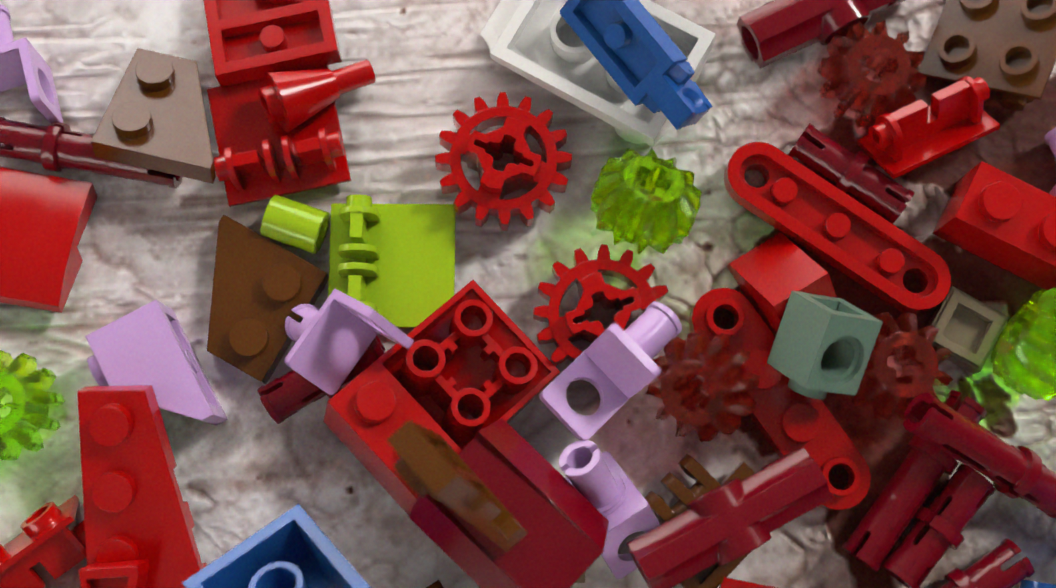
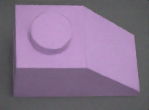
(154, 351)

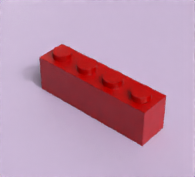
(1003, 223)

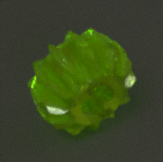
(645, 201)
(1028, 348)
(28, 405)

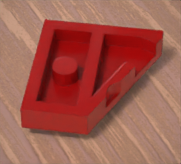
(269, 37)

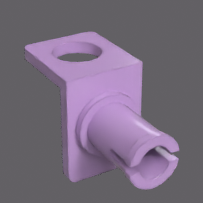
(24, 65)
(335, 339)
(618, 367)
(613, 495)

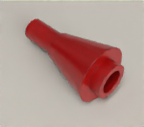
(300, 94)

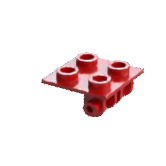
(264, 159)

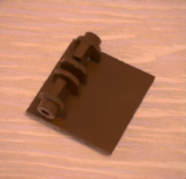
(999, 41)

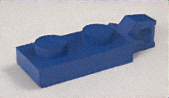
(639, 57)

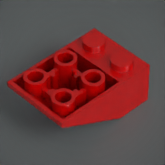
(454, 380)

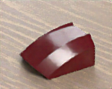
(560, 522)

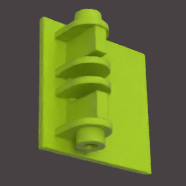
(393, 256)

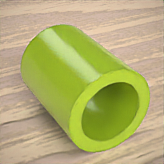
(295, 224)

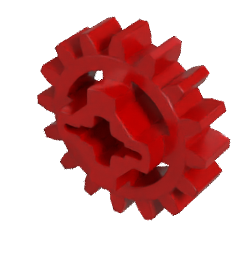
(524, 173)
(592, 289)

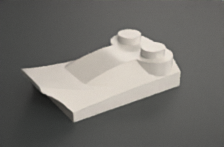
(544, 49)

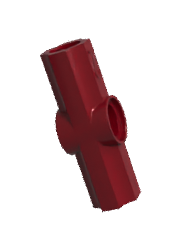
(791, 25)
(729, 520)

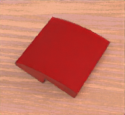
(40, 237)

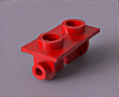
(925, 132)
(47, 537)

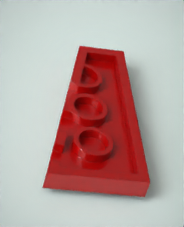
(131, 486)

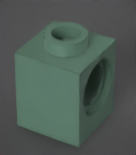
(823, 344)

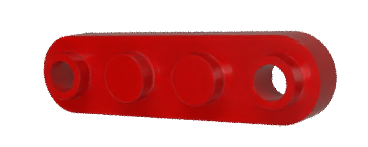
(837, 228)
(781, 414)

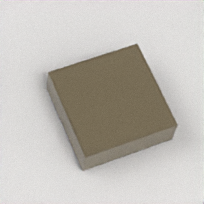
(966, 329)

